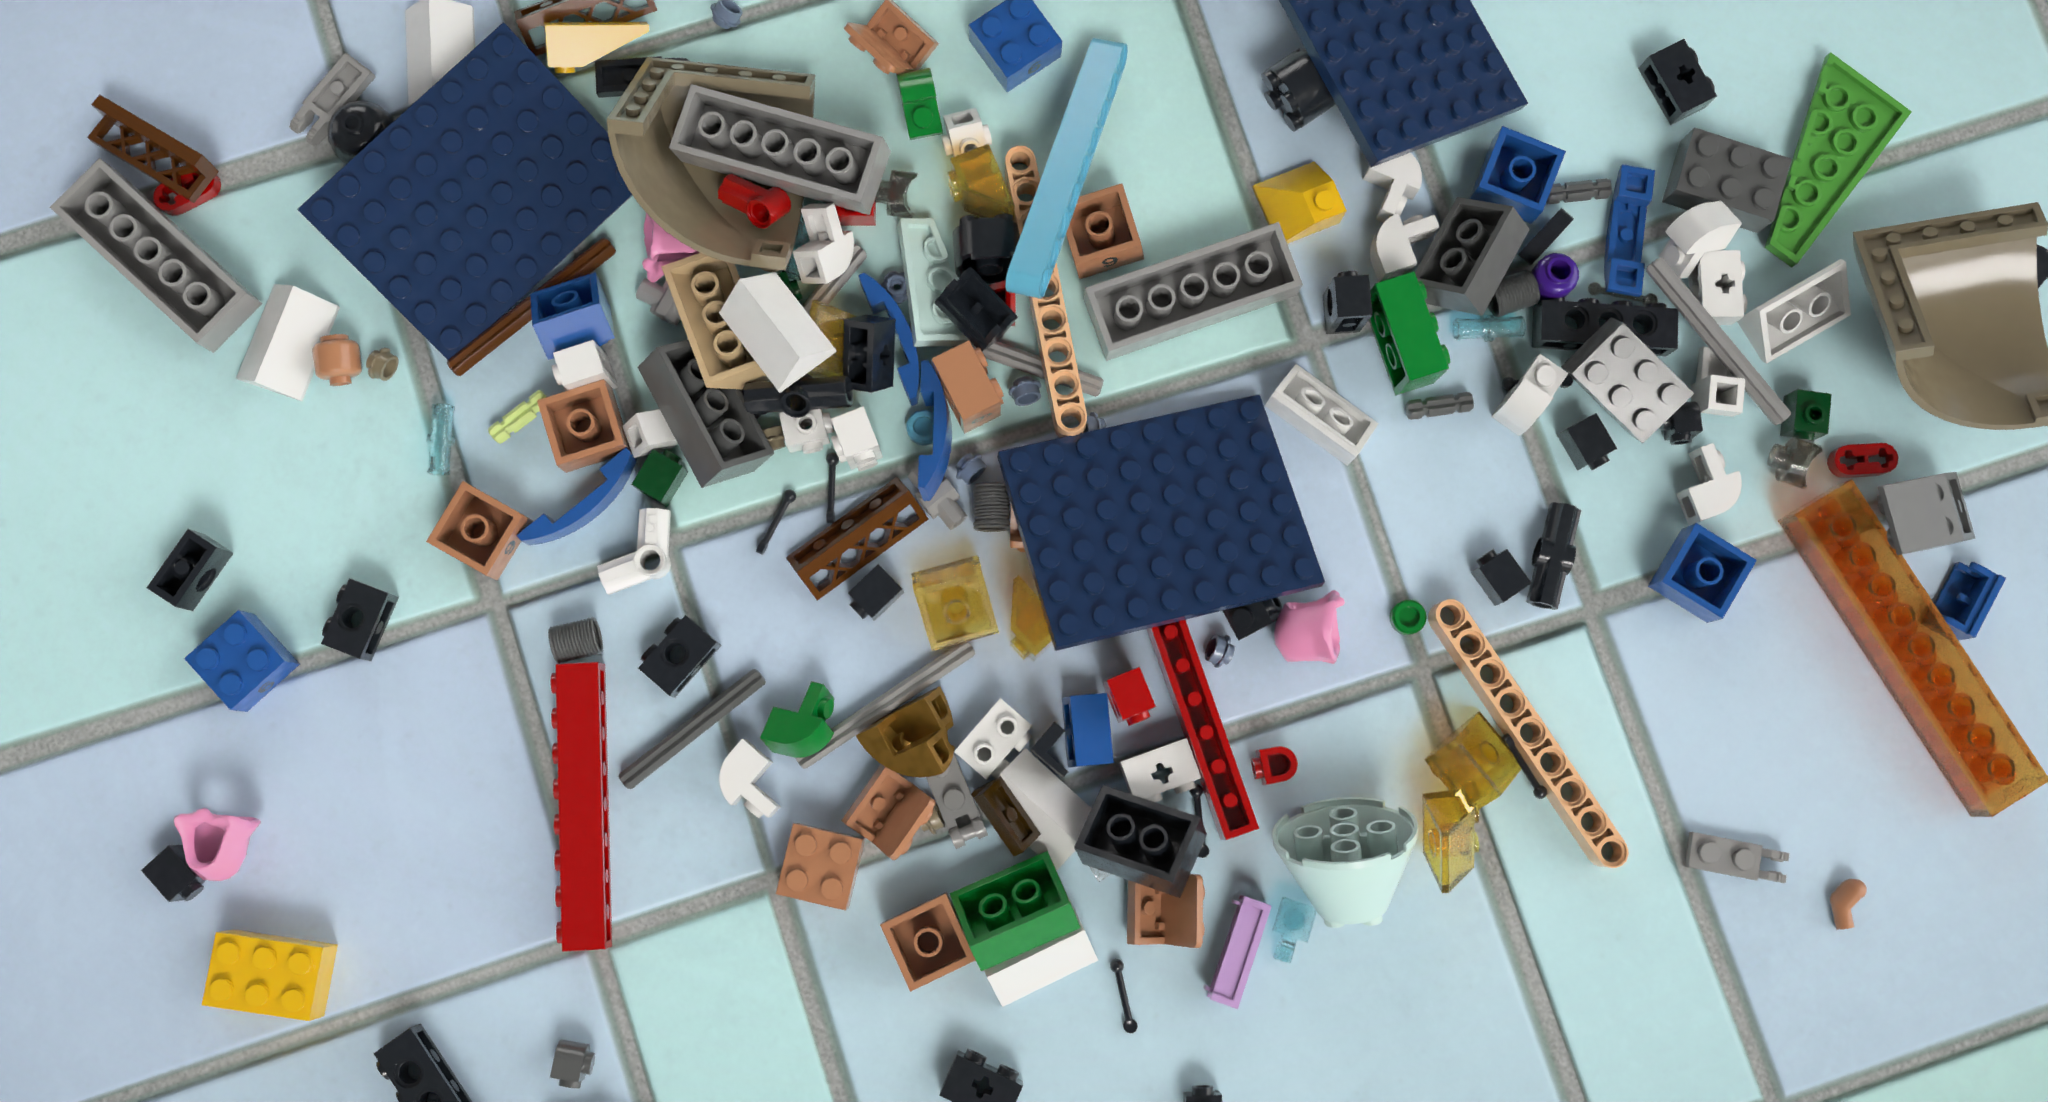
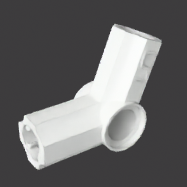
(652, 539)

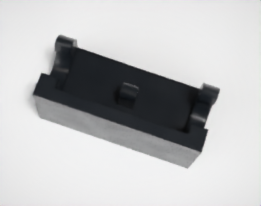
(976, 309)

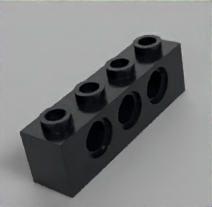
(1551, 331)
(435, 1073)

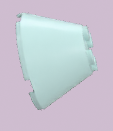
(1347, 856)

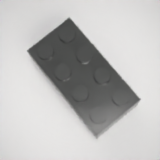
(706, 422)

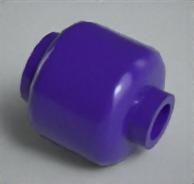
(1555, 275)

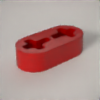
(183, 205)
(1863, 467)

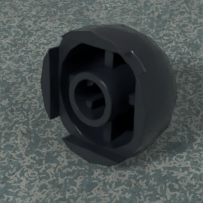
(355, 127)

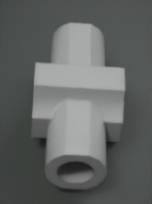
(660, 300)
(943, 502)

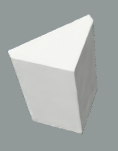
(436, 40)
(1798, 312)
(775, 329)
(284, 339)
(1321, 415)
(1049, 804)
(1041, 965)

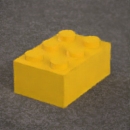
(269, 975)

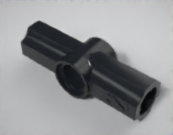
(800, 397)
(1553, 556)

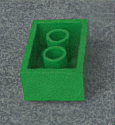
(1407, 333)
(1014, 911)

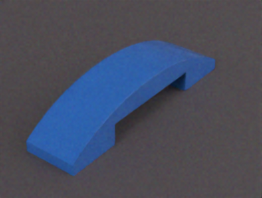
(1626, 230)
(879, 301)
(933, 467)
(546, 530)

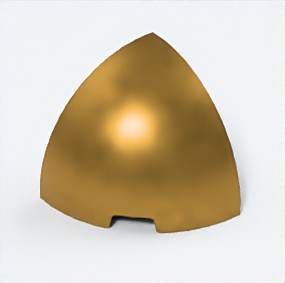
(913, 737)

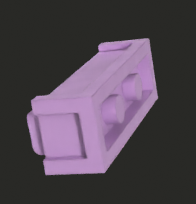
(1238, 951)

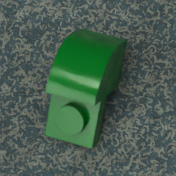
(919, 103)
(803, 731)

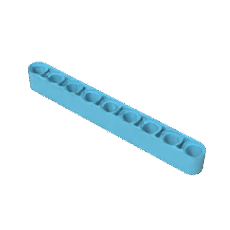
(1066, 169)

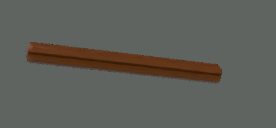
(521, 313)

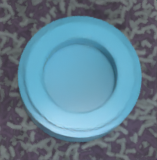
(921, 427)

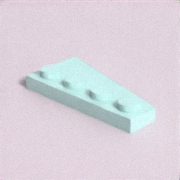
(926, 278)

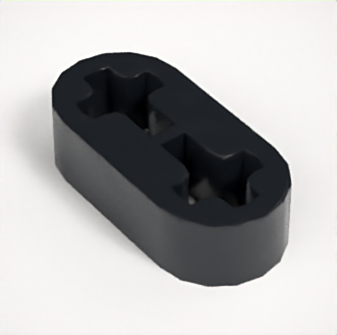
(1546, 236)

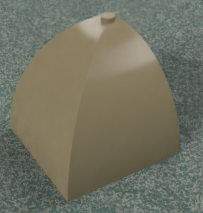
(684, 195)
(1963, 313)

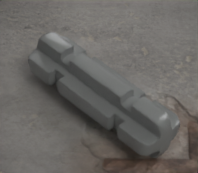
(1580, 191)
(1439, 405)

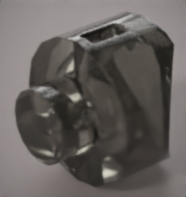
(895, 193)
(1793, 461)

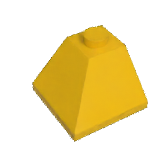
(1300, 201)

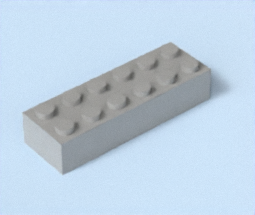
(780, 149)
(156, 255)
(1192, 291)

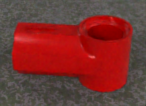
(759, 204)

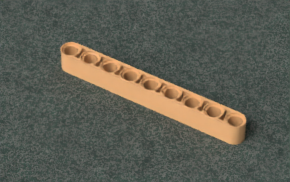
(1051, 307)
(1541, 742)

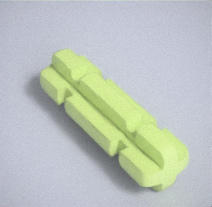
(516, 418)

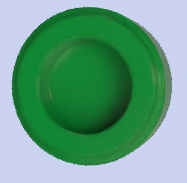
(1408, 617)

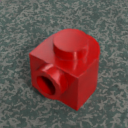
(1274, 765)

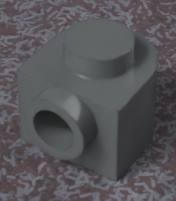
(572, 1063)

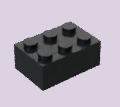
(1141, 841)

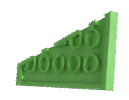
(1838, 143)

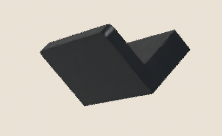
(1043, 746)

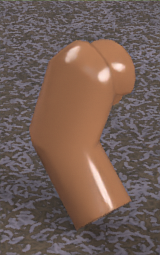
(1844, 899)

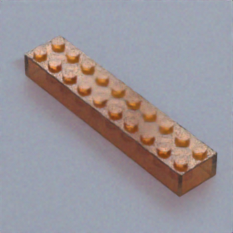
(1914, 651)

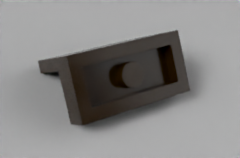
(1006, 815)

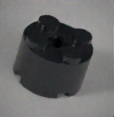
(1297, 89)
(985, 245)

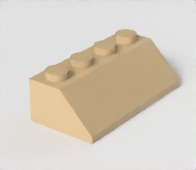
(699, 292)

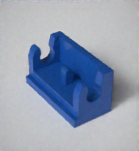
(1968, 598)
(1087, 730)

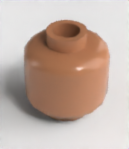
(337, 359)

